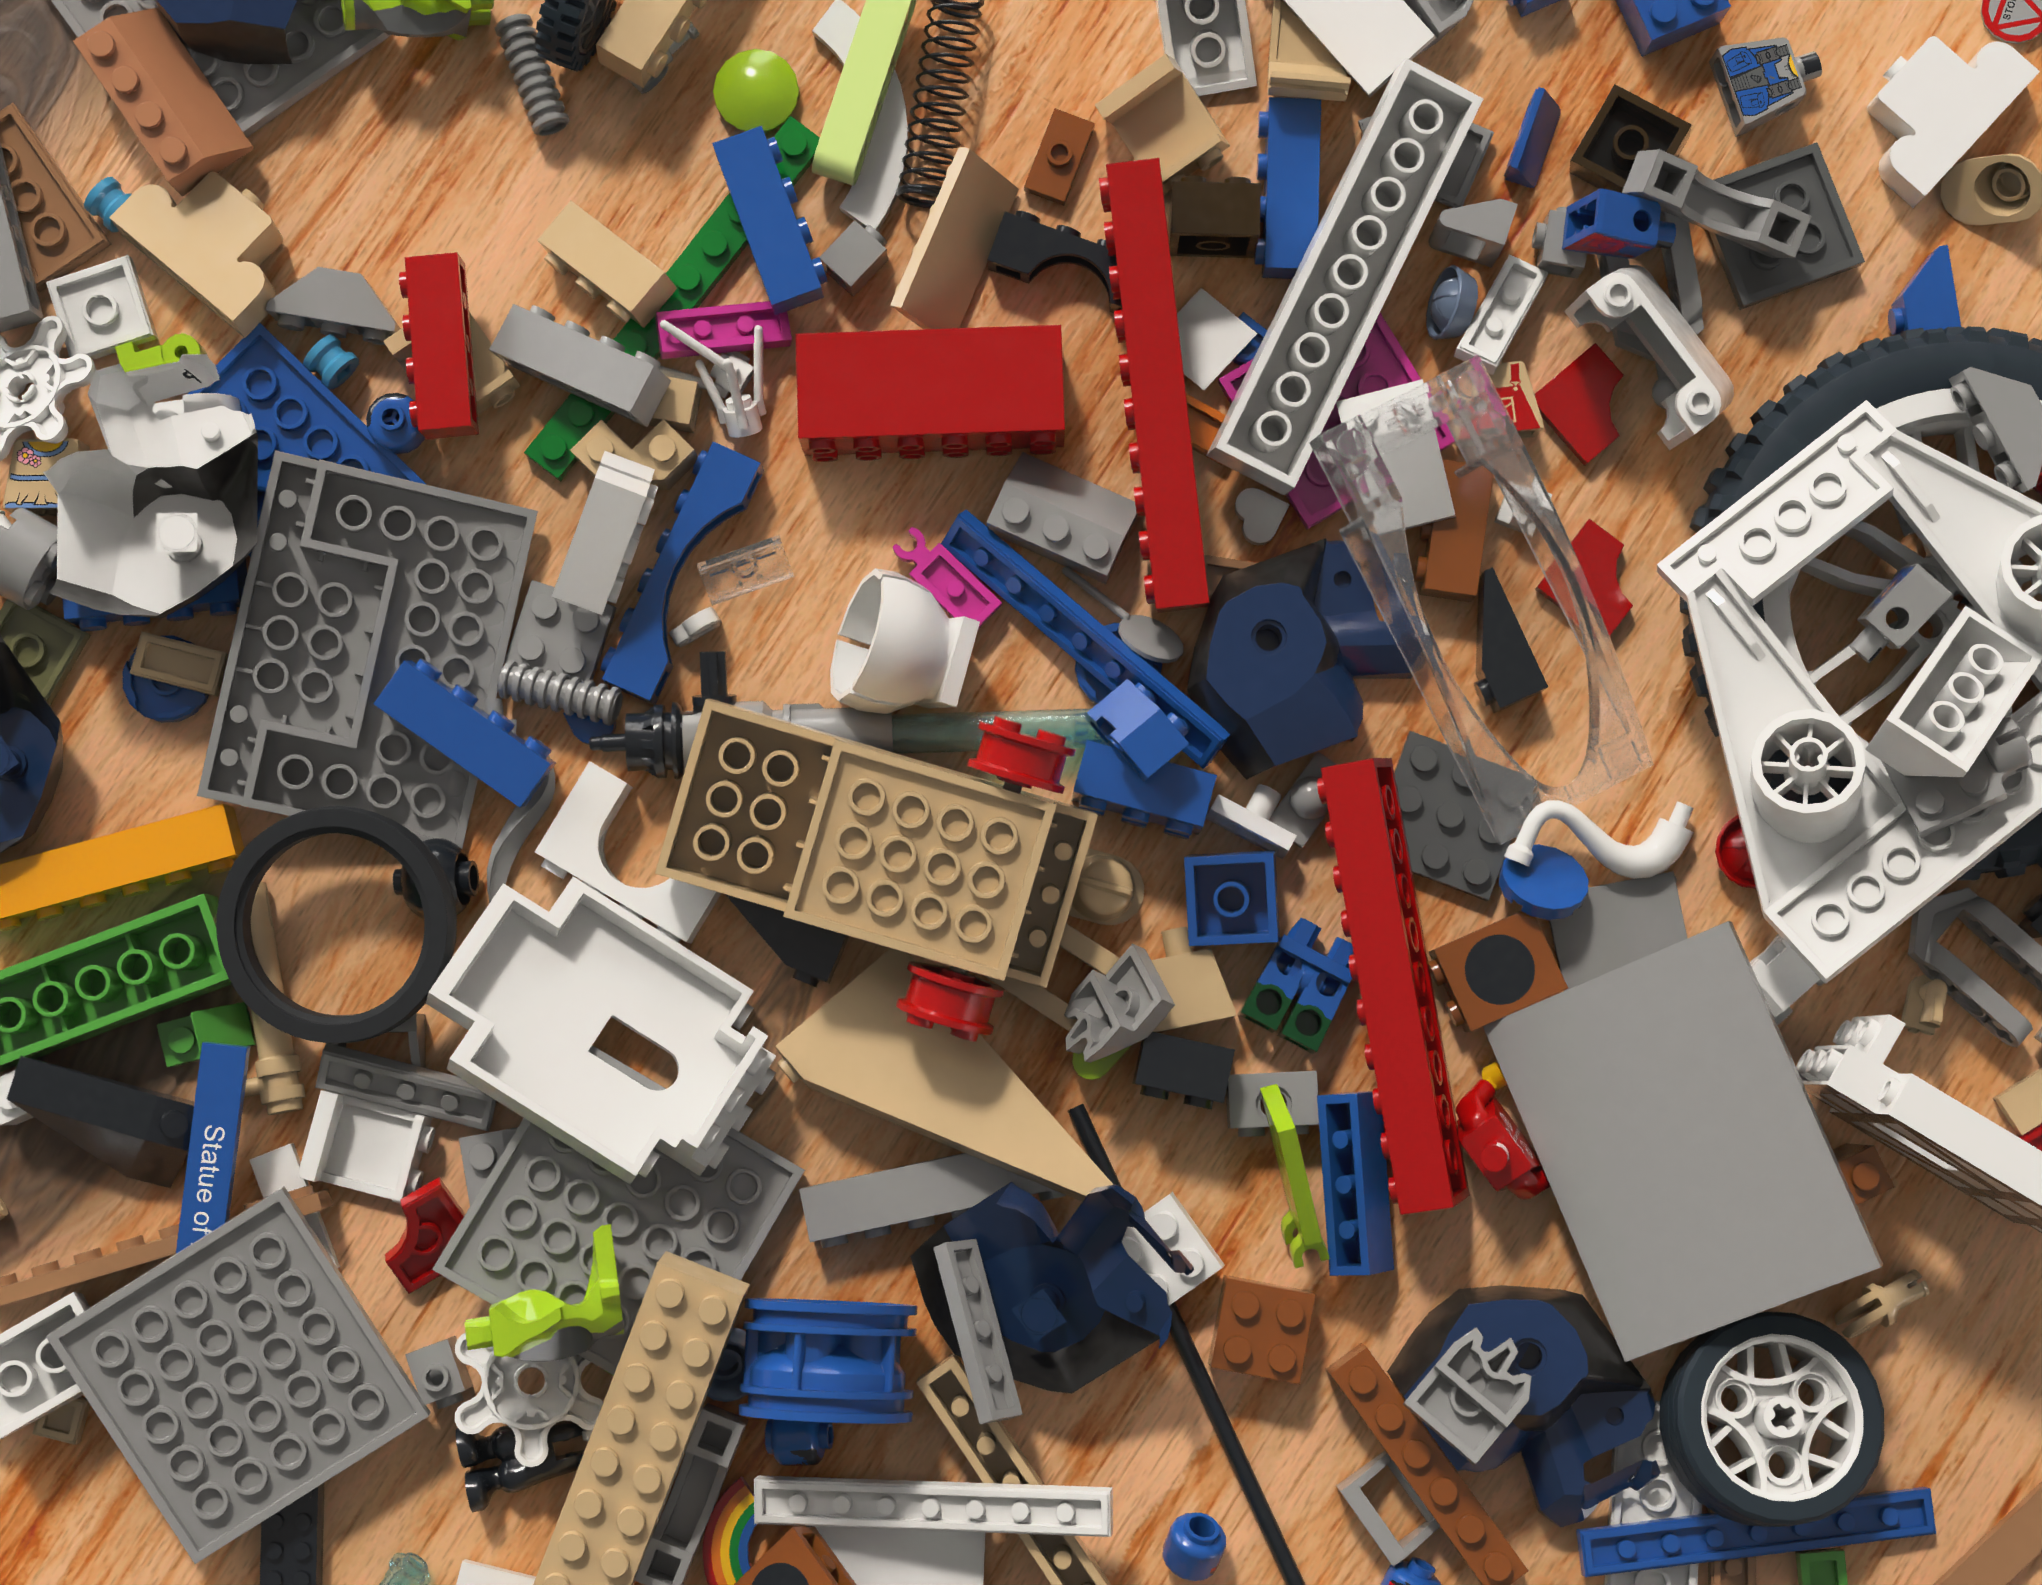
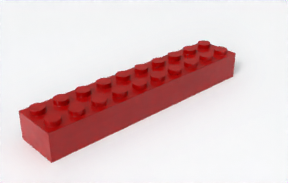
(1157, 385)
(1393, 985)

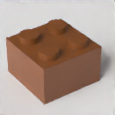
(1261, 1329)

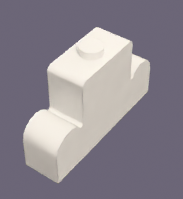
(1941, 109)

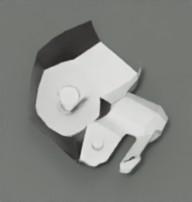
(145, 545)

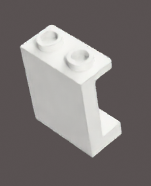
(366, 1146)

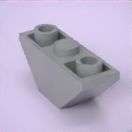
(336, 303)
(2005, 424)

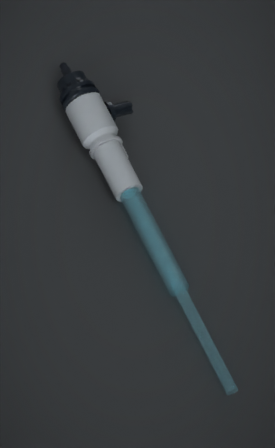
(664, 739)

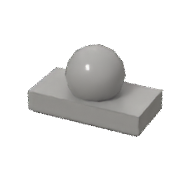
(1301, 807)

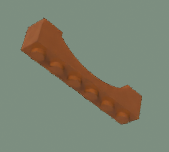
(1426, 1468)

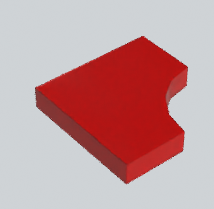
(1579, 402)
(1598, 558)
(430, 1223)

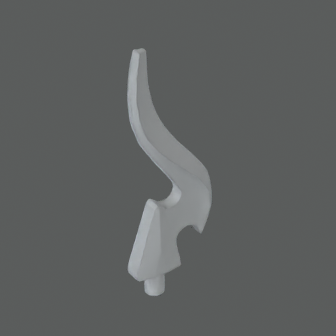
(518, 824)

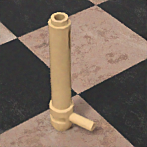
(277, 1063)

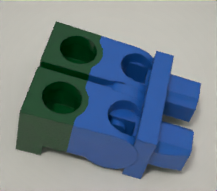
(1303, 972)

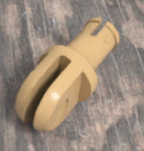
(1882, 1303)

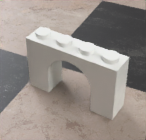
(577, 846)

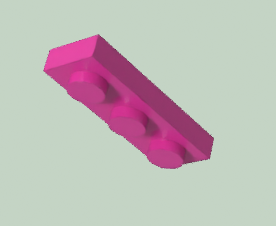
(723, 328)

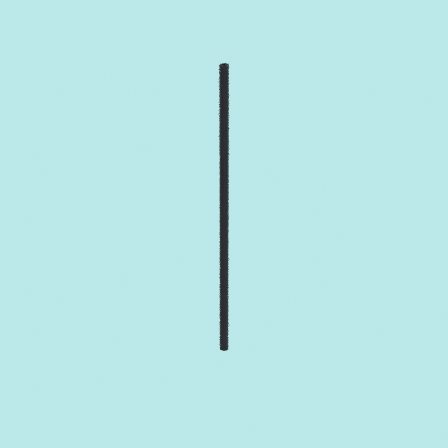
(1205, 1387)

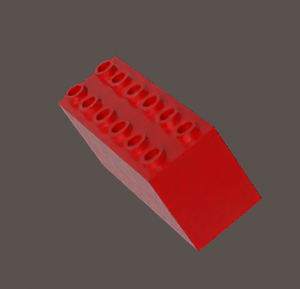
(930, 392)

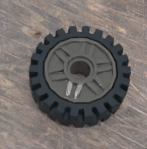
(571, 30)

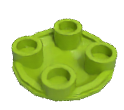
(756, 90)

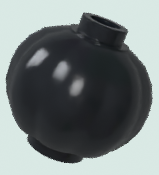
(460, 872)

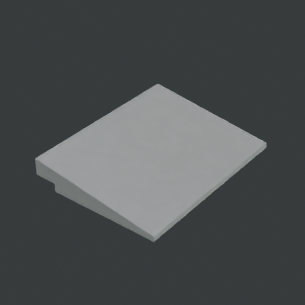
(333, 601)
(1681, 1143)

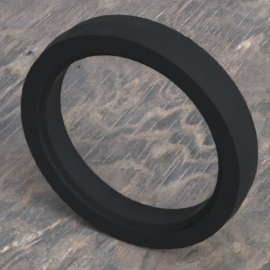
(235, 935)

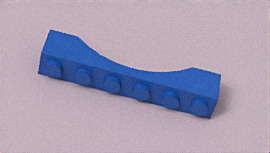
(719, 492)

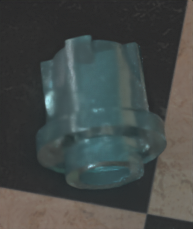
(406, 1570)

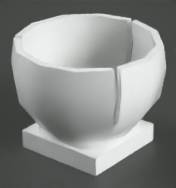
(913, 651)

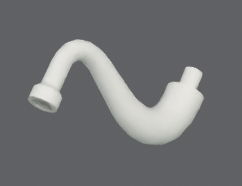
(1636, 861)

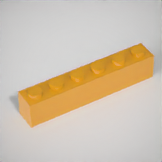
(118, 863)

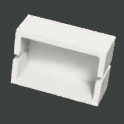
(606, 534)

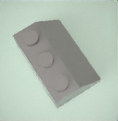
(1062, 517)

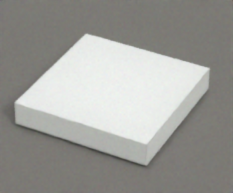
(102, 308)

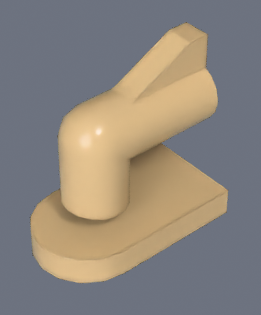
(1924, 1005)

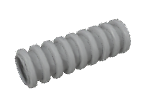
(532, 75)
(559, 692)

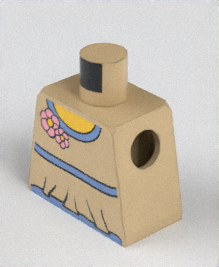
(26, 481)

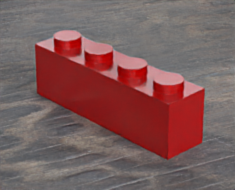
(440, 346)

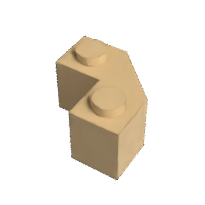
(659, 449)

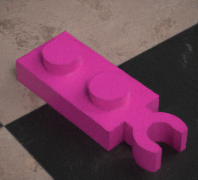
(948, 581)

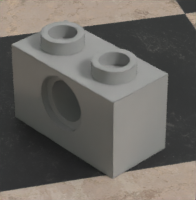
(1244, 1098)

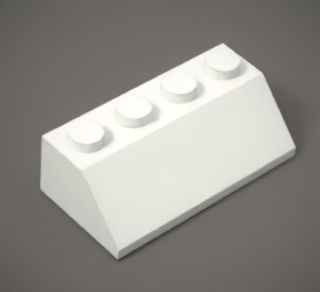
(1955, 700)

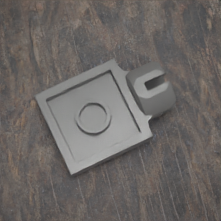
(1941, 801)

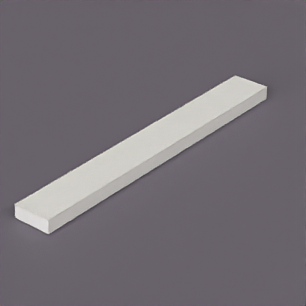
(934, 1505)

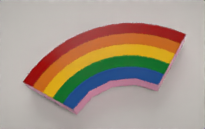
(728, 1535)

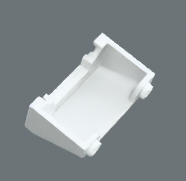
(1640, 301)

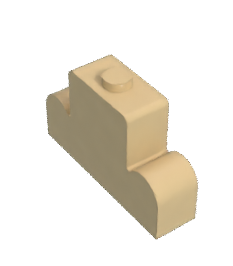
(207, 245)

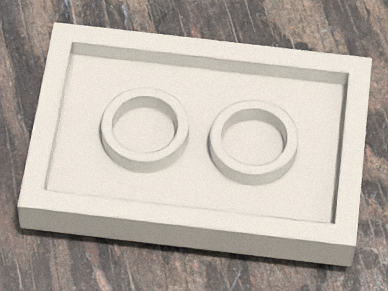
(1179, 1233)

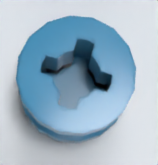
(105, 200)
(331, 361)

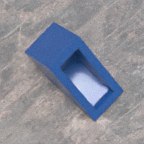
(1927, 298)

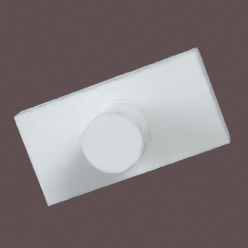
(1253, 821)

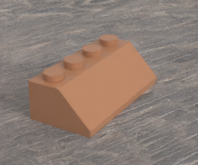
(163, 96)

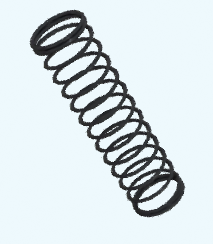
(934, 190)

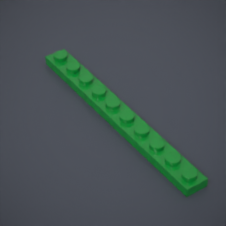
(695, 276)

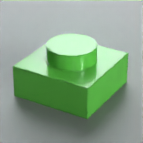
(1821, 1567)

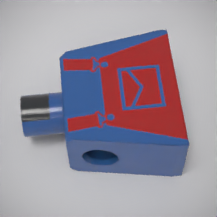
(1616, 225)

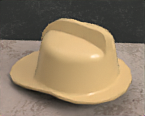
(1992, 190)
(1107, 889)

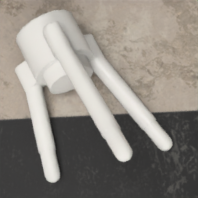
(743, 369)
(740, 412)

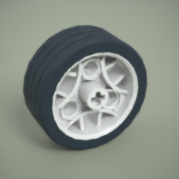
(1772, 1420)

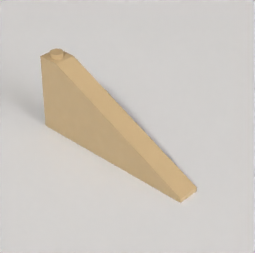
(931, 1081)

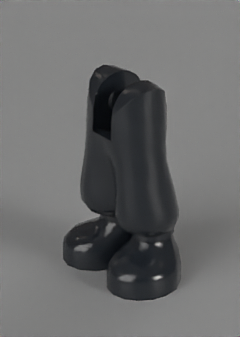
(511, 1474)

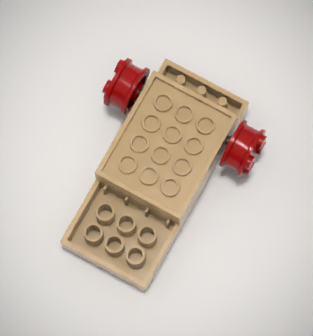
(889, 849)

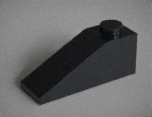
(1503, 656)
(799, 945)

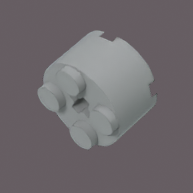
(28, 559)

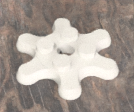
(52, 379)
(526, 1414)

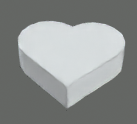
(1260, 515)
(695, 627)

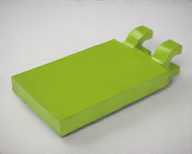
(1294, 1180)

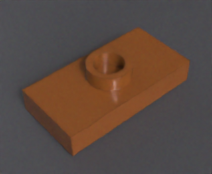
(1059, 157)

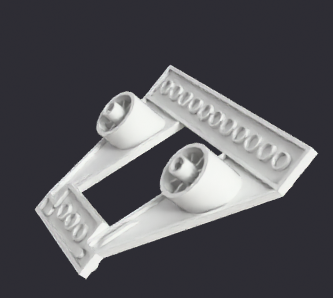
(1854, 866)

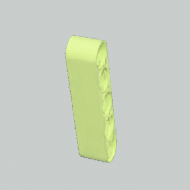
(862, 89)

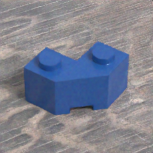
(1138, 728)

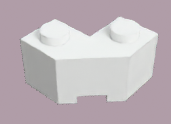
(1782, 977)

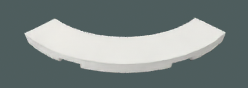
(879, 178)

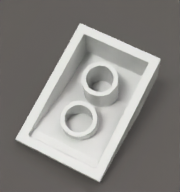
(1209, 43)
(1414, 467)
(31, 1371)

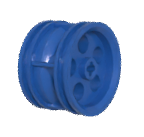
(826, 1361)

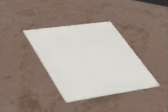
(1209, 338)

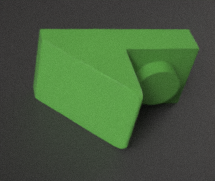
(225, 1024)

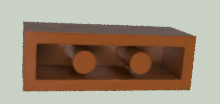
(1456, 543)

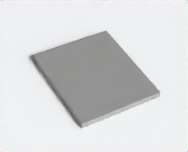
(1618, 927)

